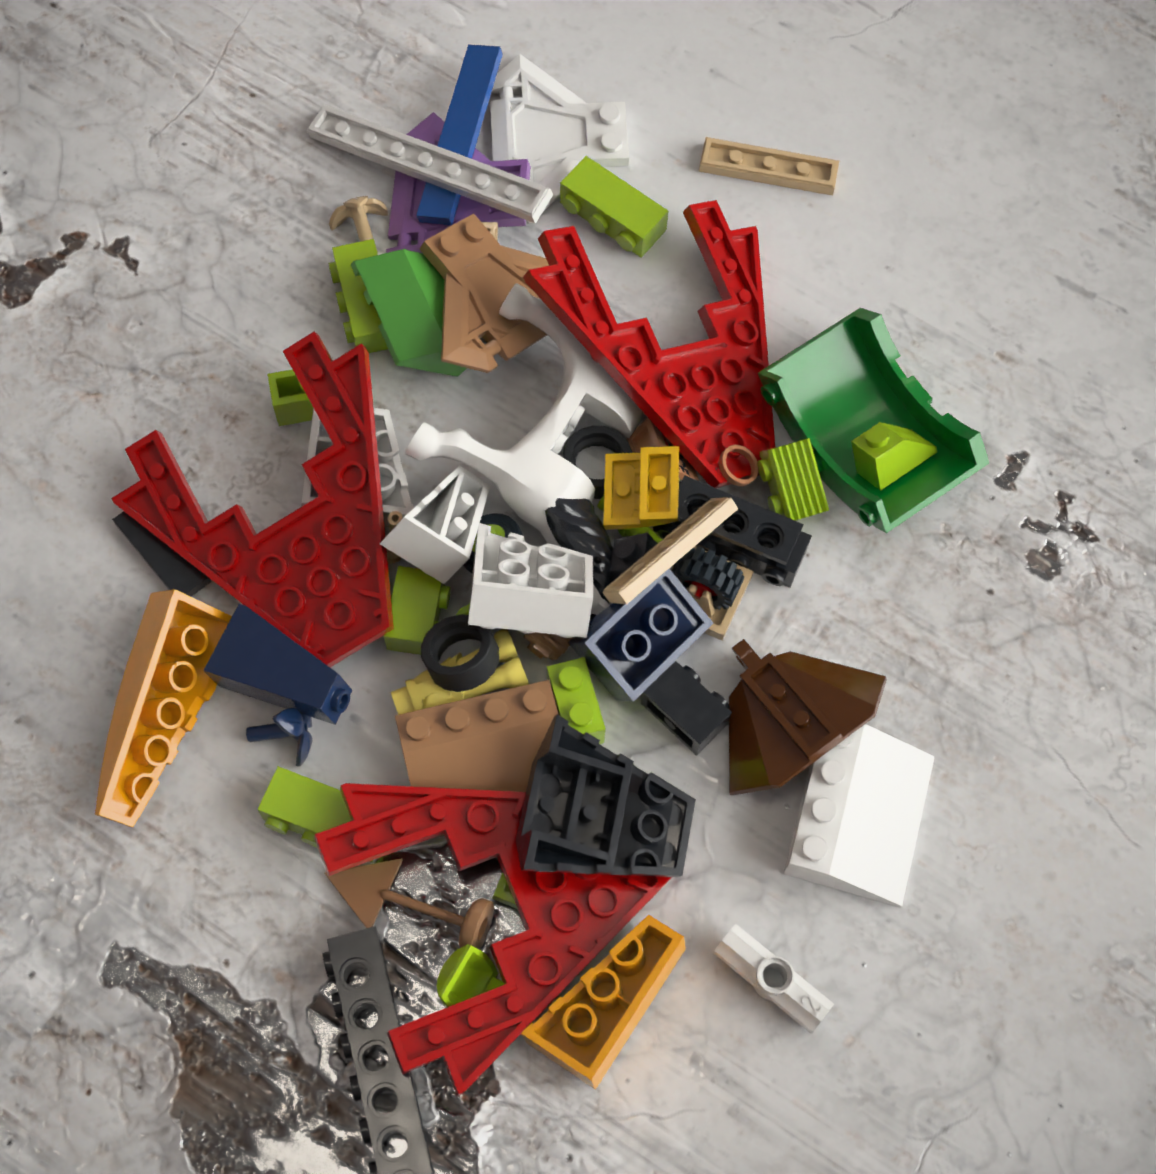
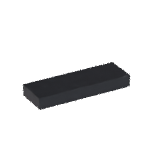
(164, 561)

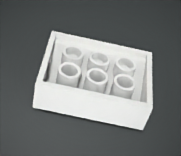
(861, 816)

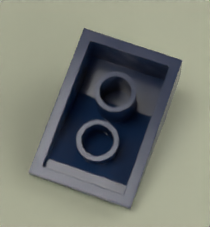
(641, 639)

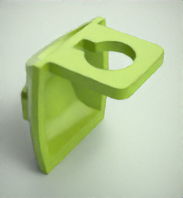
(466, 975)

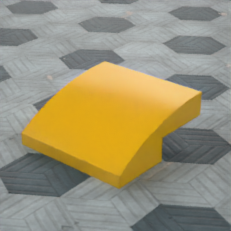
(641, 488)

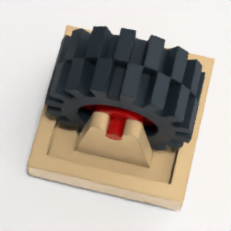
(714, 585)

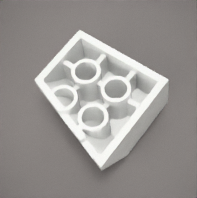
(530, 586)

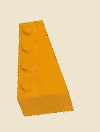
(603, 1009)

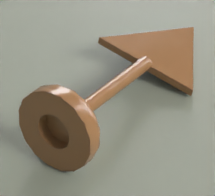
(369, 886)

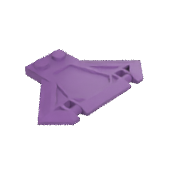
(409, 190)

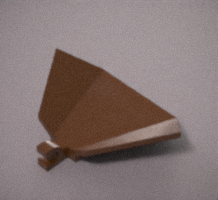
(792, 714)

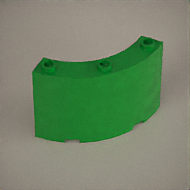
(847, 385)

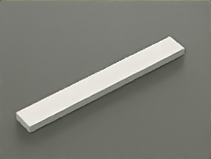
(430, 163)

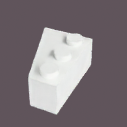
(442, 526)

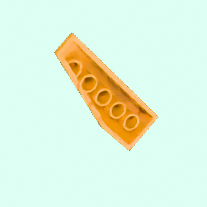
(157, 700)

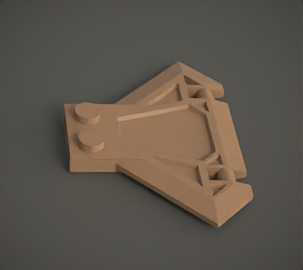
(476, 283)

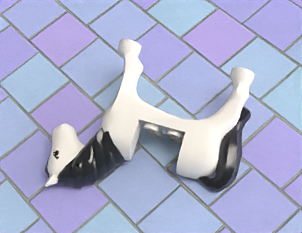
(531, 474)

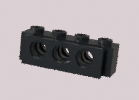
(752, 530)

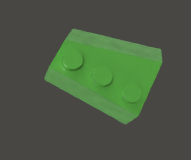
(410, 306)

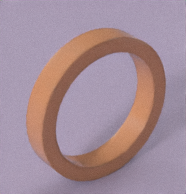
(749, 456)

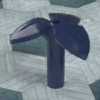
(287, 724)

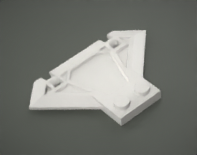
(552, 126)

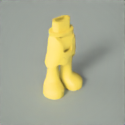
(424, 693)

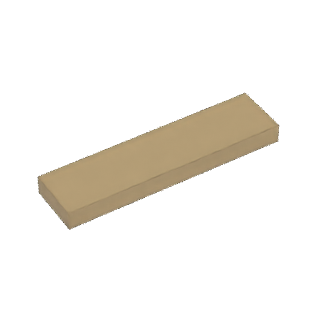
(769, 166)
(669, 550)

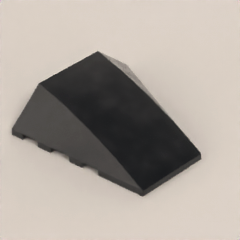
(599, 812)

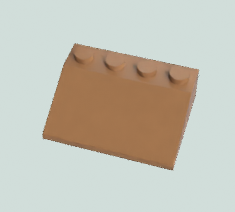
(478, 740)

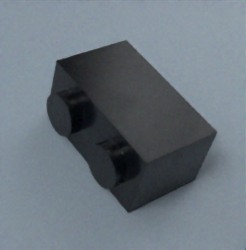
(686, 707)

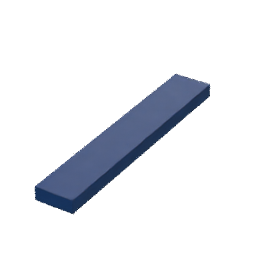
(462, 126)

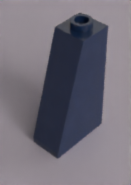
(275, 669)

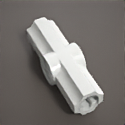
(796, 995)

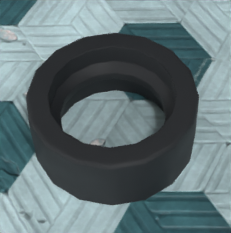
(591, 437)
(469, 674)

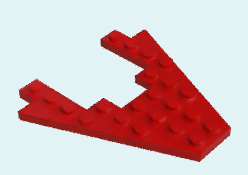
(695, 392)
(319, 567)
(564, 914)

